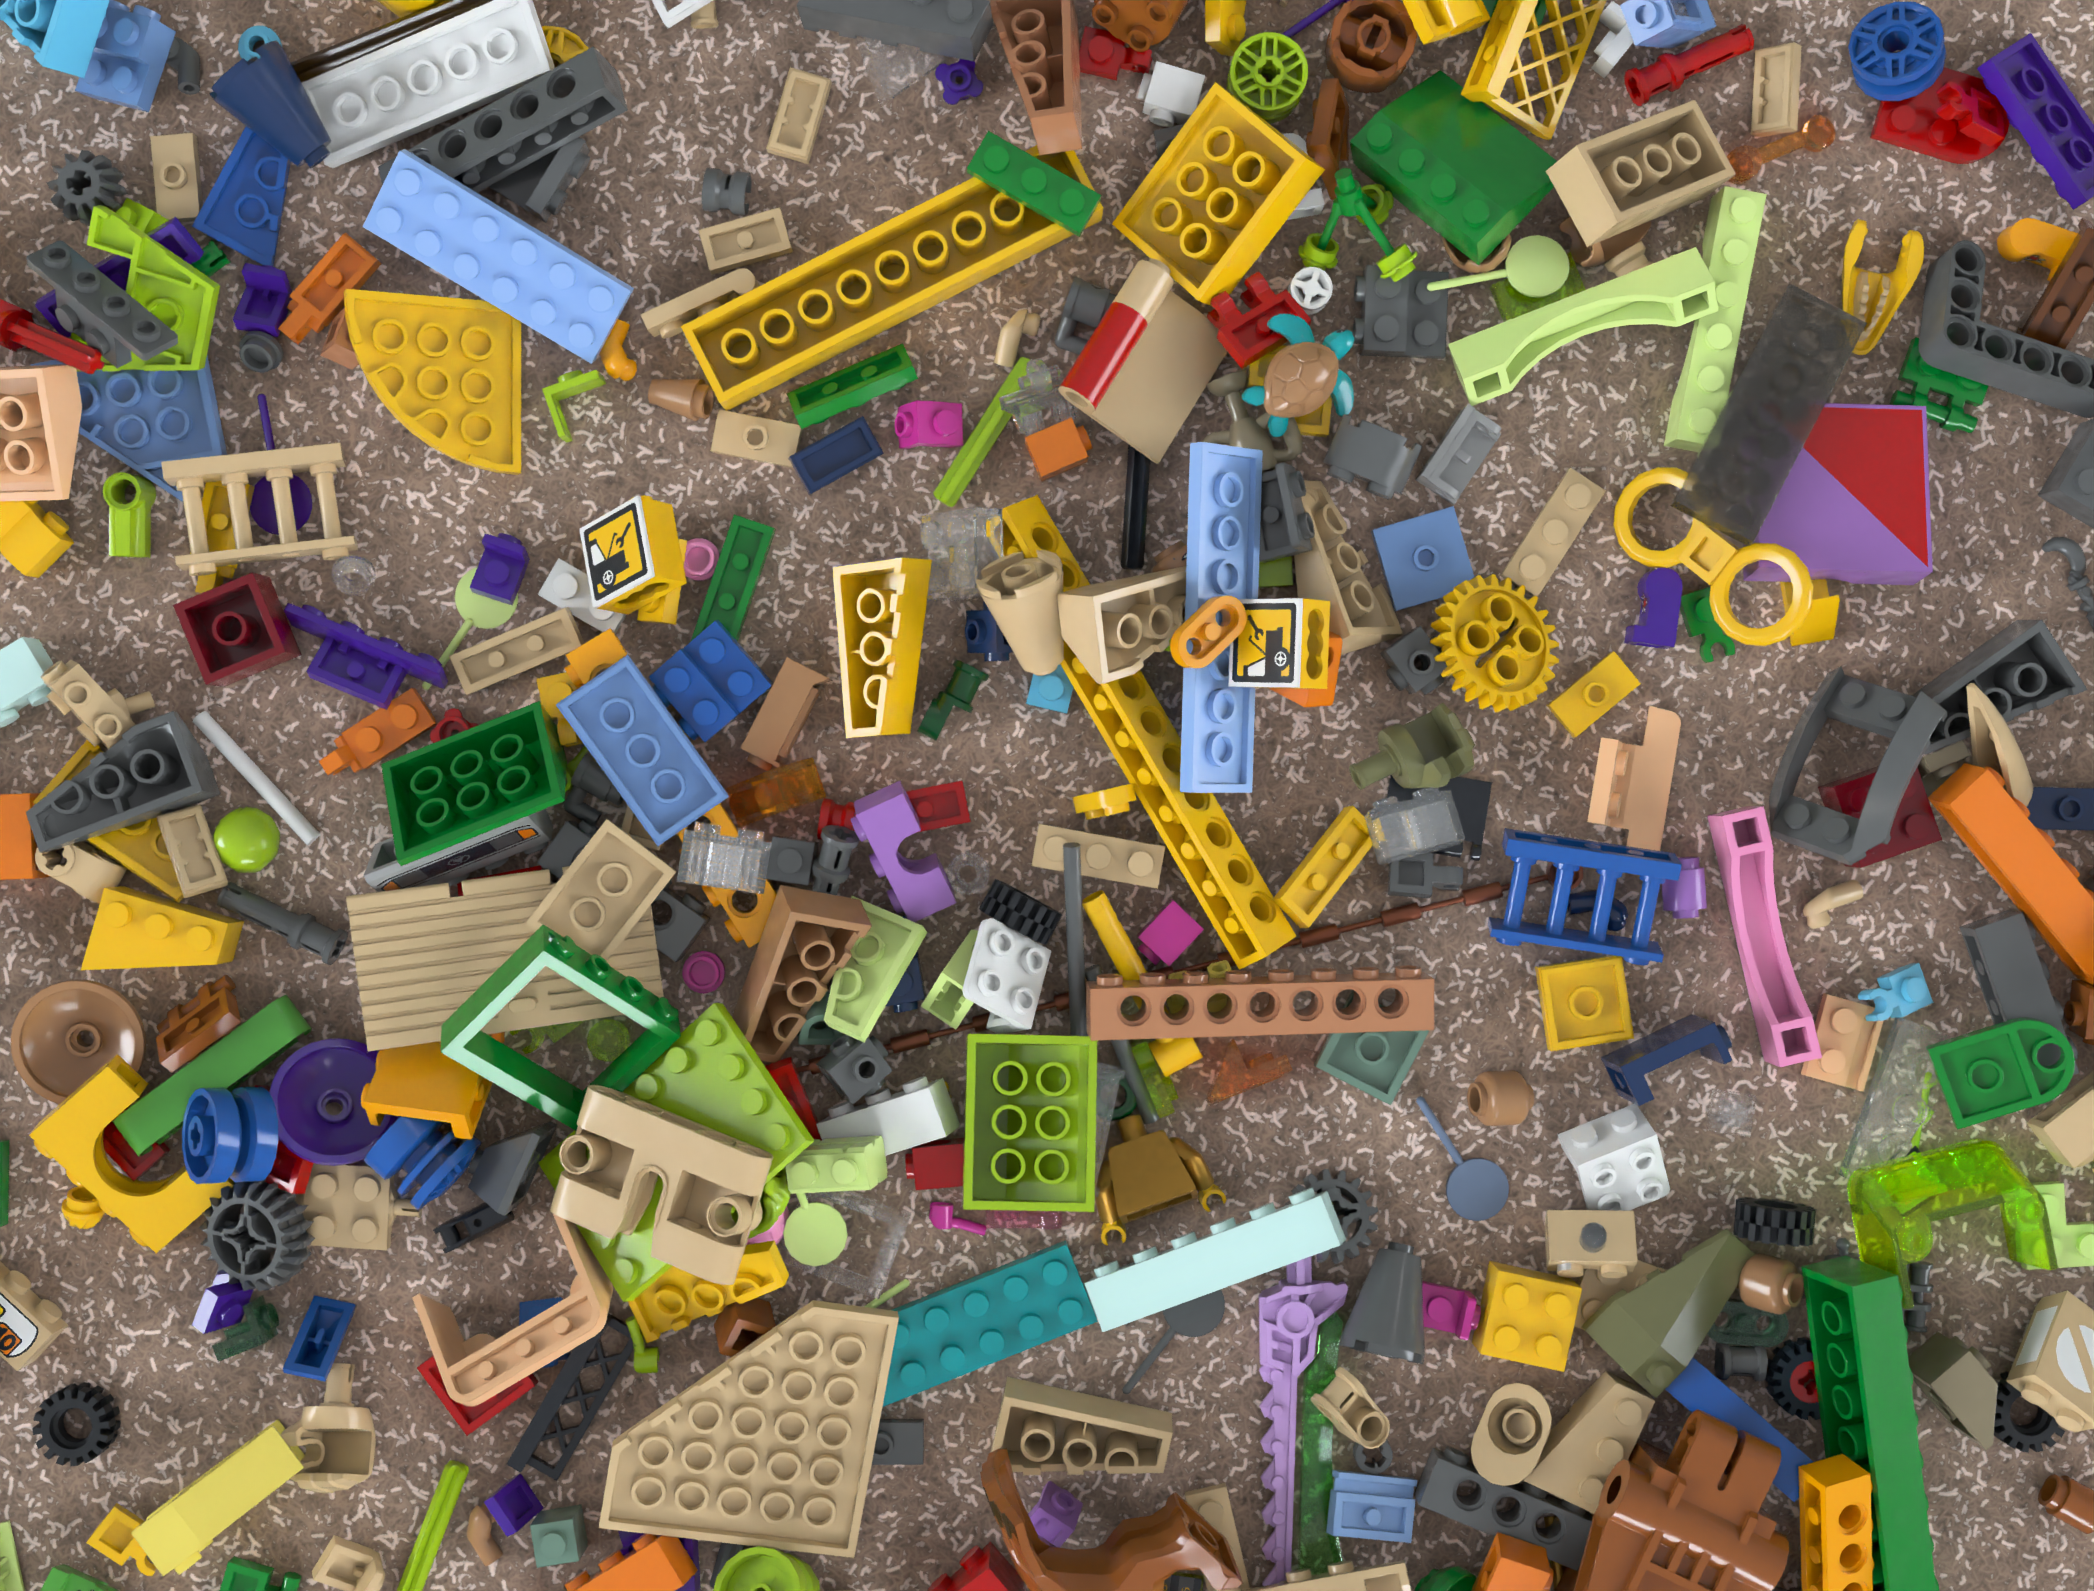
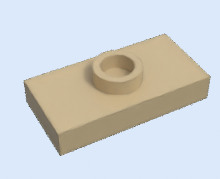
(1776, 90)
(799, 115)
(177, 176)
(755, 438)
(192, 851)

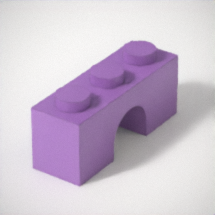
(917, 885)

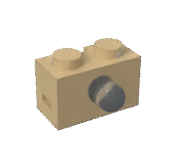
(1590, 1241)

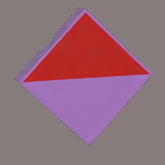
(1856, 499)

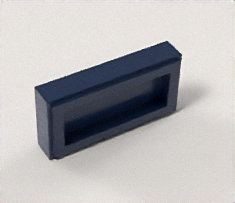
(835, 455)

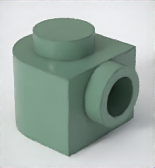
(815, 1019)

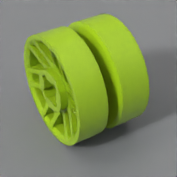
(1283, 63)

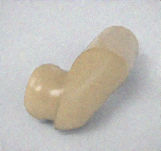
(1011, 334)

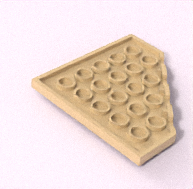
(766, 1442)

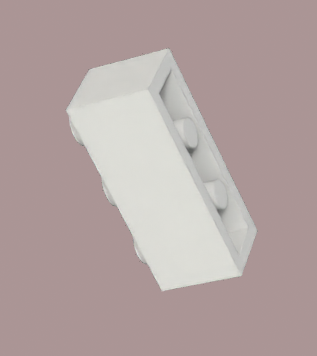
(903, 1119)

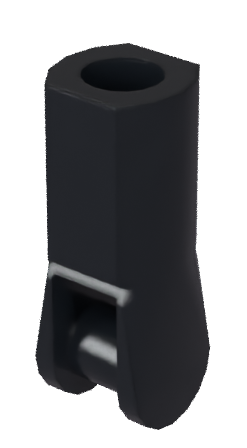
(478, 1222)

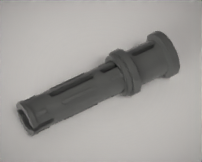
(833, 861)
(300, 930)

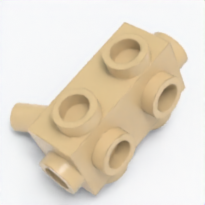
(102, 713)

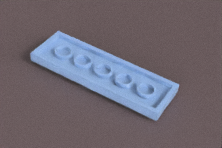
(497, 256)

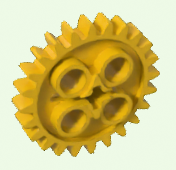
(1477, 614)

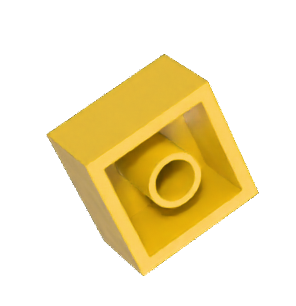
(1527, 1316)

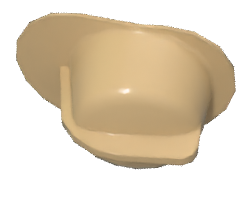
(1511, 1434)

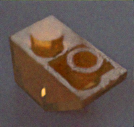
(775, 792)

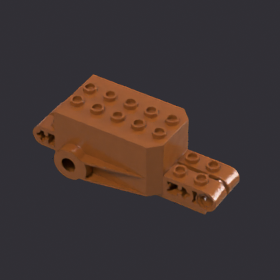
(1686, 1517)

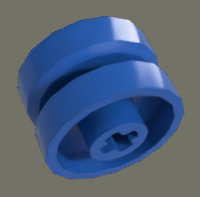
(229, 1135)

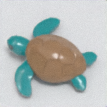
(1303, 374)

